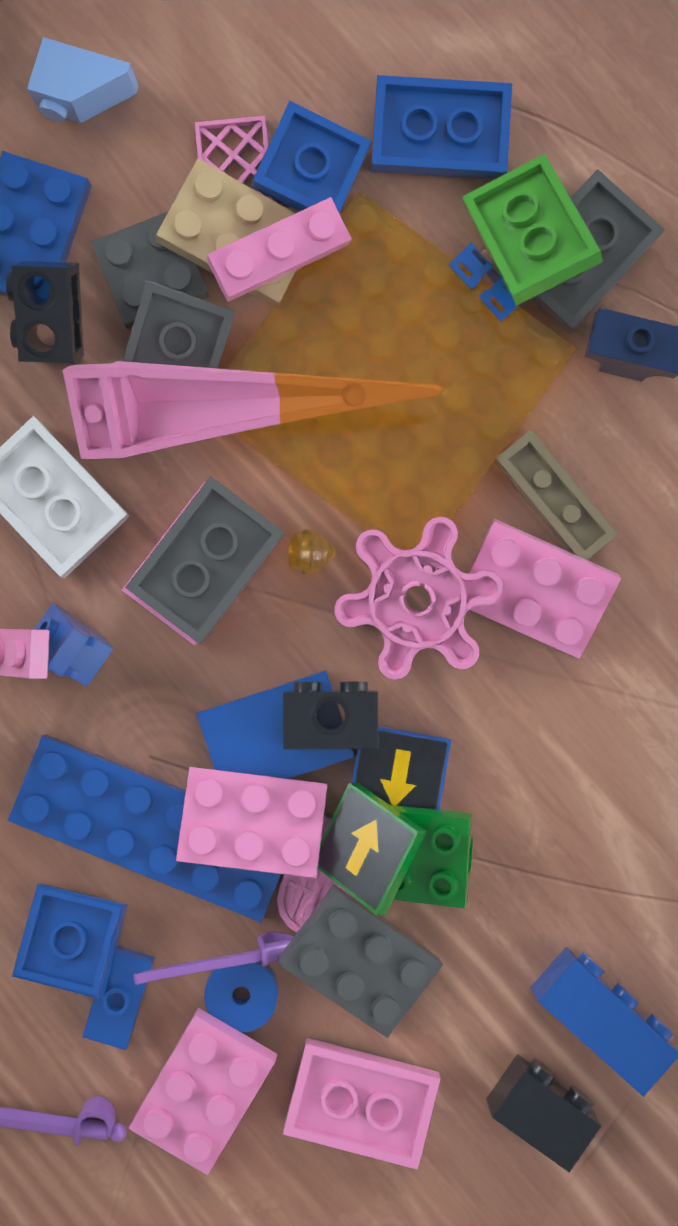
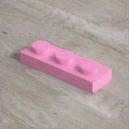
(278, 249)

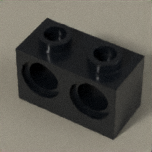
(59, 313)

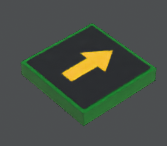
(368, 848)

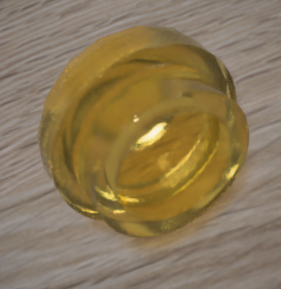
(309, 552)

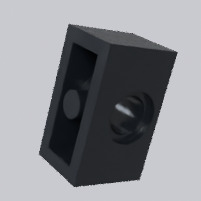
(305, 731)

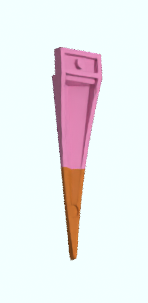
(150, 407)

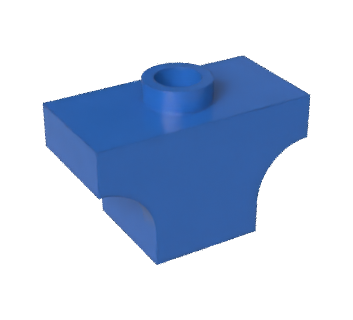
(73, 646)

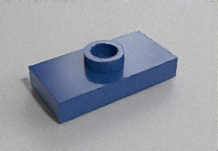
(115, 1015)

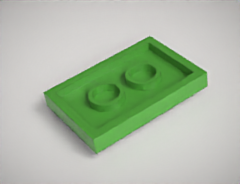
(532, 229)

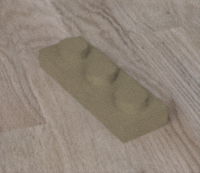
(555, 496)

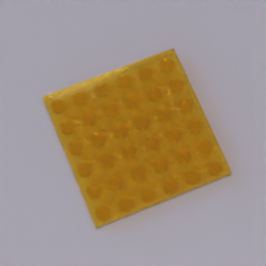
(403, 316)

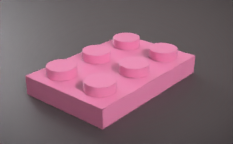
(544, 588)
(252, 822)
(203, 1091)
(362, 1103)

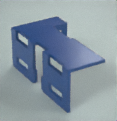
(479, 266)

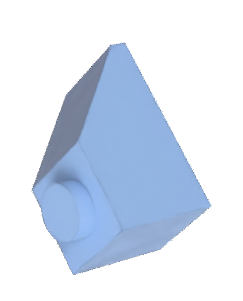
(78, 82)

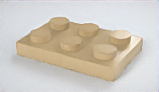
(216, 212)

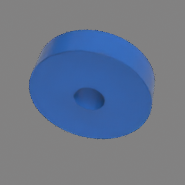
(246, 1013)

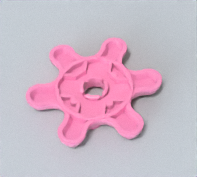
(409, 629)

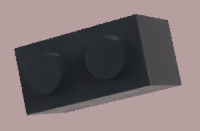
(544, 1112)

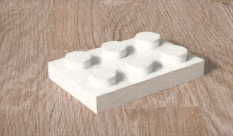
(54, 499)

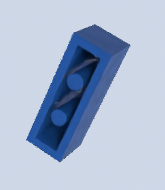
(606, 1020)

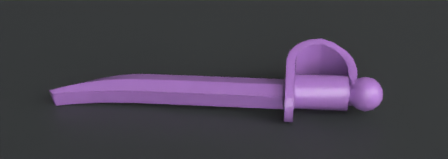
(269, 944)
(70, 1126)

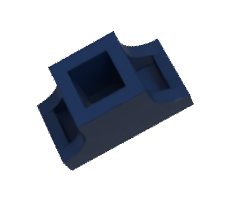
(633, 346)

